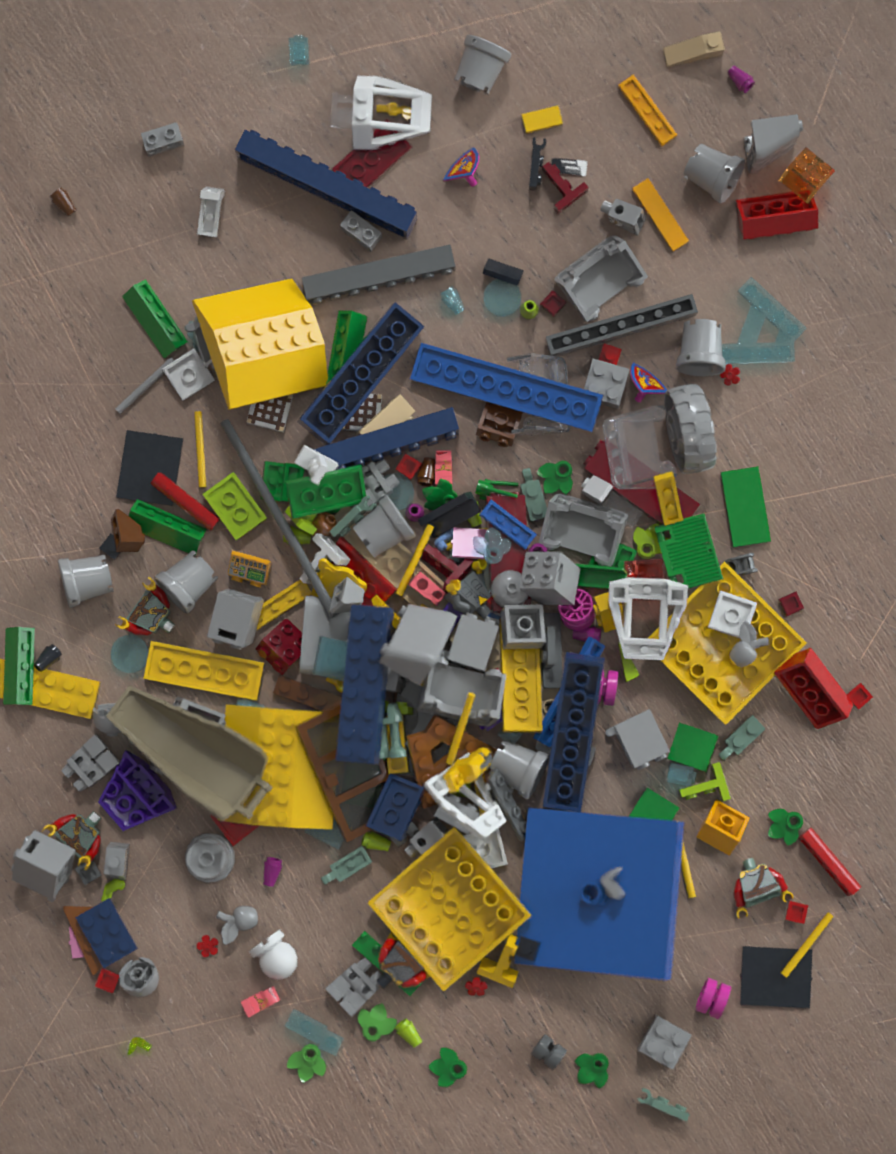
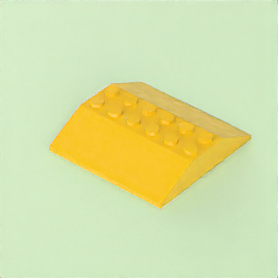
(263, 342)
(702, 655)
(296, 792)
(449, 908)

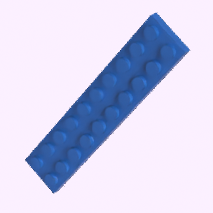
(506, 387)

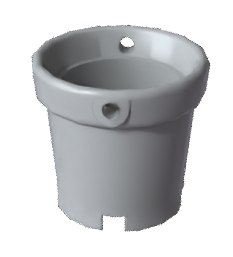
(481, 63)
(714, 172)
(701, 349)
(383, 528)
(84, 578)
(186, 581)
(520, 767)
(209, 857)

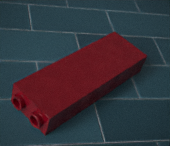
(643, 499)
(515, 557)

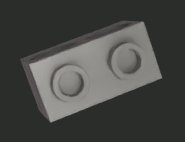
(162, 139)
(361, 231)

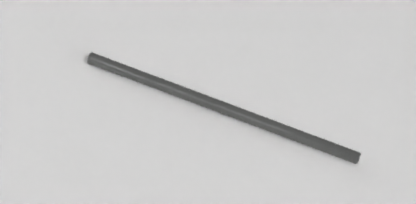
(278, 516)

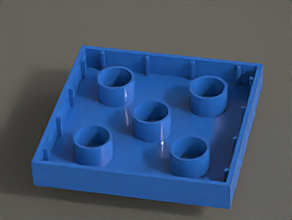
(569, 904)

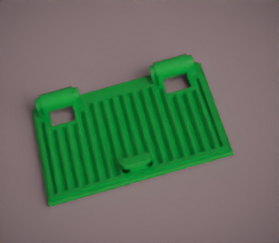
(689, 552)

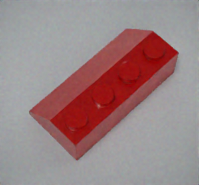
(775, 215)
(814, 689)

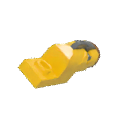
(468, 769)

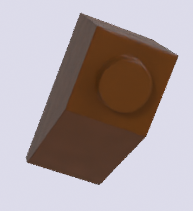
(126, 533)

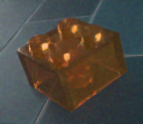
(806, 175)

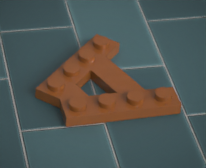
(422, 742)

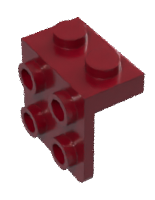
(281, 646)

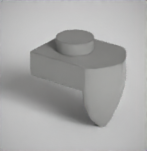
(612, 888)

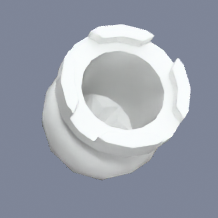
(276, 957)

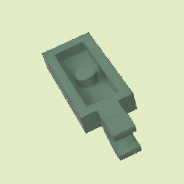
(533, 496)
(342, 528)
(742, 737)
(348, 865)
(662, 1104)

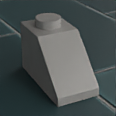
(344, 595)

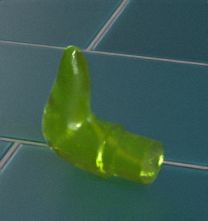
(140, 1042)

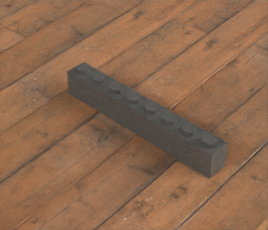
(379, 273)
(621, 326)

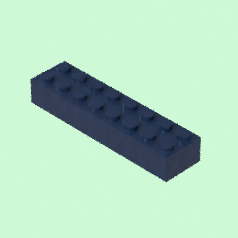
(360, 374)
(393, 439)
(364, 685)
(573, 731)

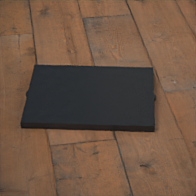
(141, 461)
(766, 986)

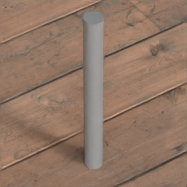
(143, 387)

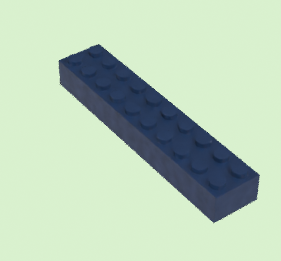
(326, 184)

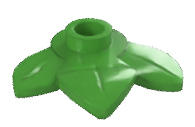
(376, 1019)
(307, 1065)

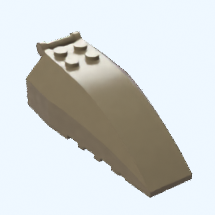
(196, 754)

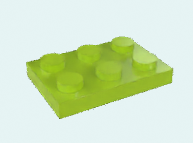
(234, 506)

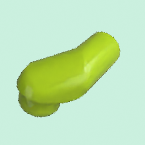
(112, 886)

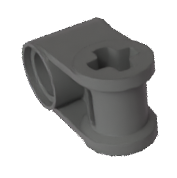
(743, 564)

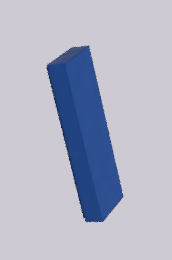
(507, 524)

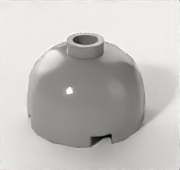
(507, 589)
(102, 722)
(139, 977)

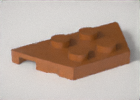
(88, 952)

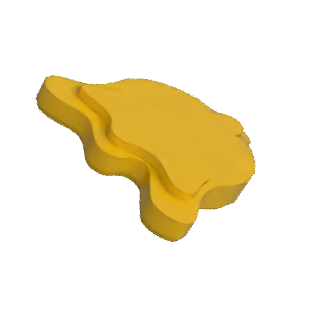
(332, 575)

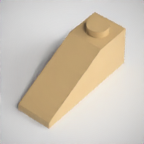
(694, 49)
(395, 412)

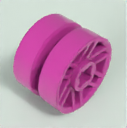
(580, 614)
(608, 688)
(713, 998)

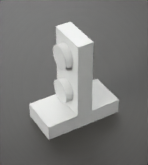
(210, 211)
(315, 463)
(329, 551)

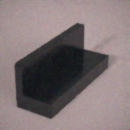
(451, 514)

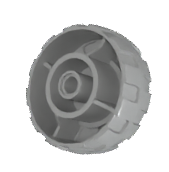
(690, 428)

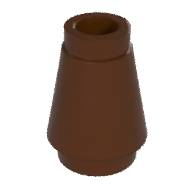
(63, 201)
(426, 474)

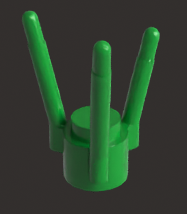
(485, 487)

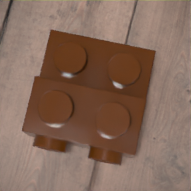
(497, 424)

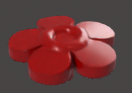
(730, 375)
(207, 946)
(476, 987)

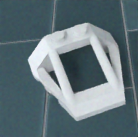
(362, 121)
(645, 588)
(485, 823)

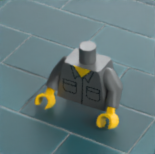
(471, 592)

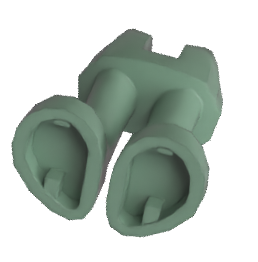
(393, 719)

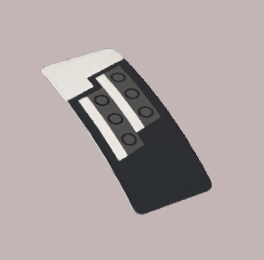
(570, 166)

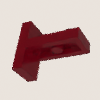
(563, 187)
(446, 566)

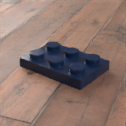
(396, 807)
(106, 933)

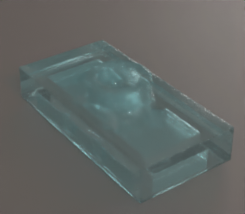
(306, 1026)

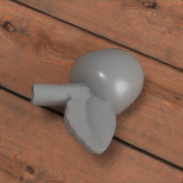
(744, 651)
(242, 919)

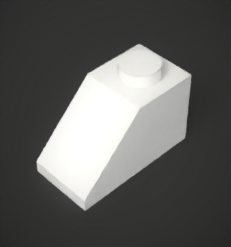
(596, 489)

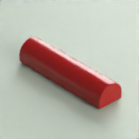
(185, 501)
(829, 862)

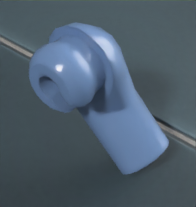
(441, 541)

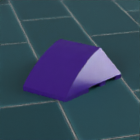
(135, 793)

